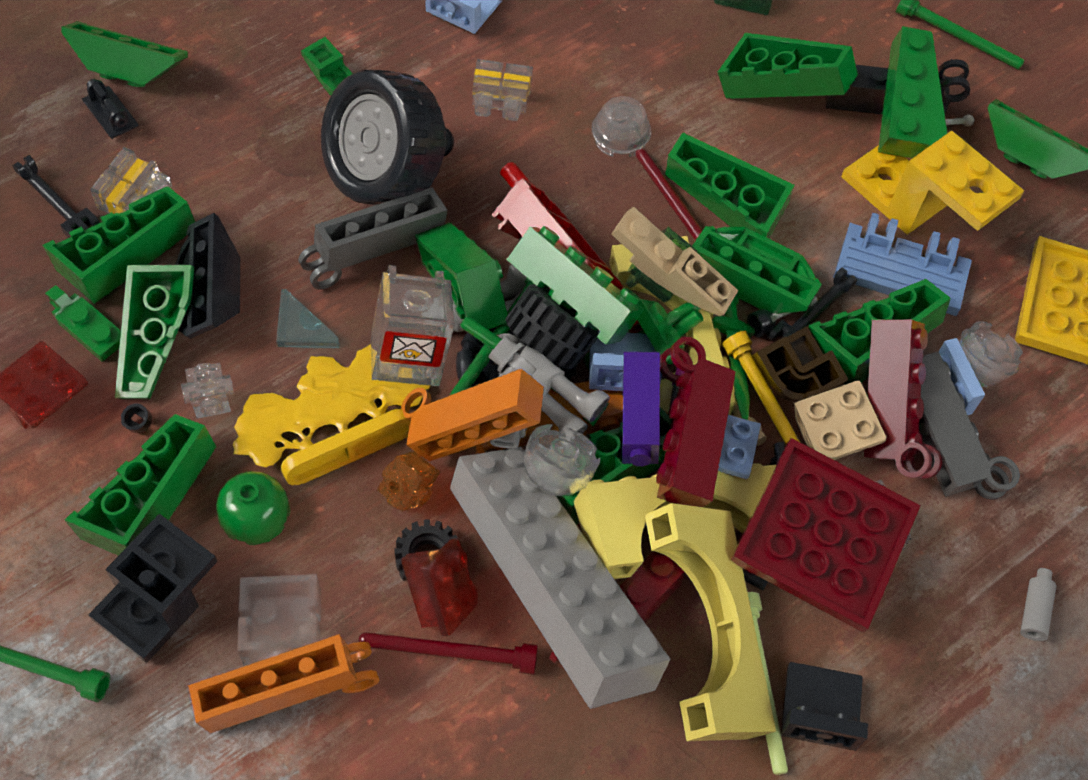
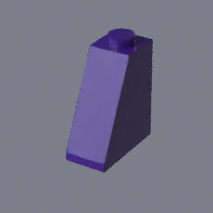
(641, 408)

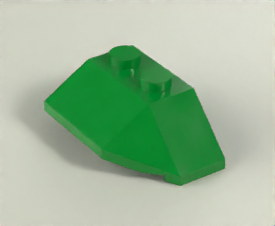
(121, 55)
(1035, 143)
(759, 268)

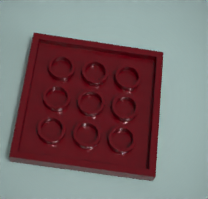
(826, 535)

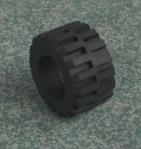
(550, 328)

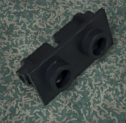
(108, 109)

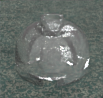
(560, 460)

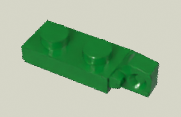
(84, 323)

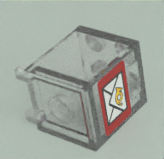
(411, 328)

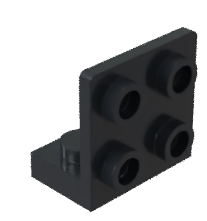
(823, 707)

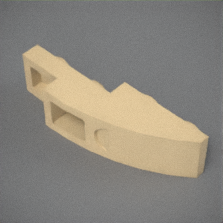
(676, 270)

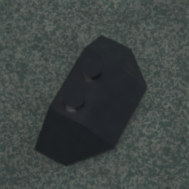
(215, 276)

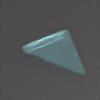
(300, 327)

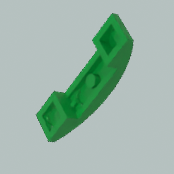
(326, 64)

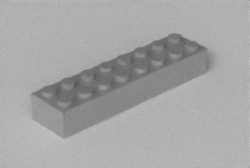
(559, 579)

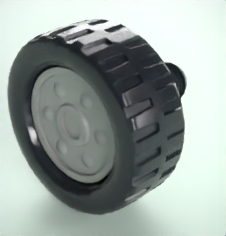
(383, 136)

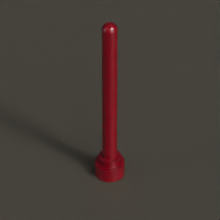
(669, 193)
(520, 657)

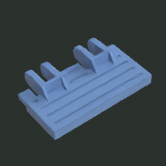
(890, 268)

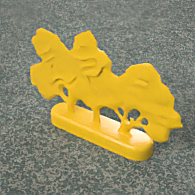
(327, 397)

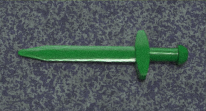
(729, 326)

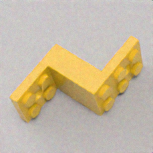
(931, 182)

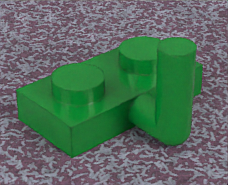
(658, 330)

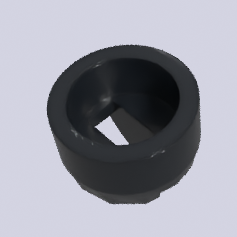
(139, 410)

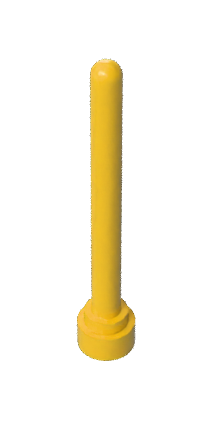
(740, 348)

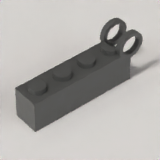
(371, 234)
(956, 438)

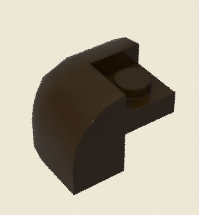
(798, 367)

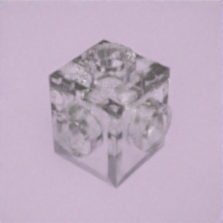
(207, 389)

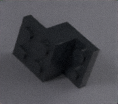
(152, 588)

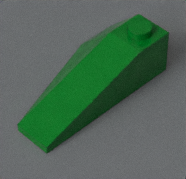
(151, 318)

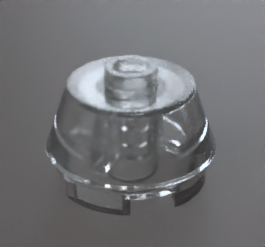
(621, 126)
(990, 354)

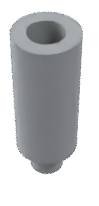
(1039, 606)

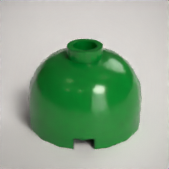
(252, 507)

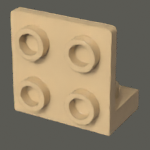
(839, 421)

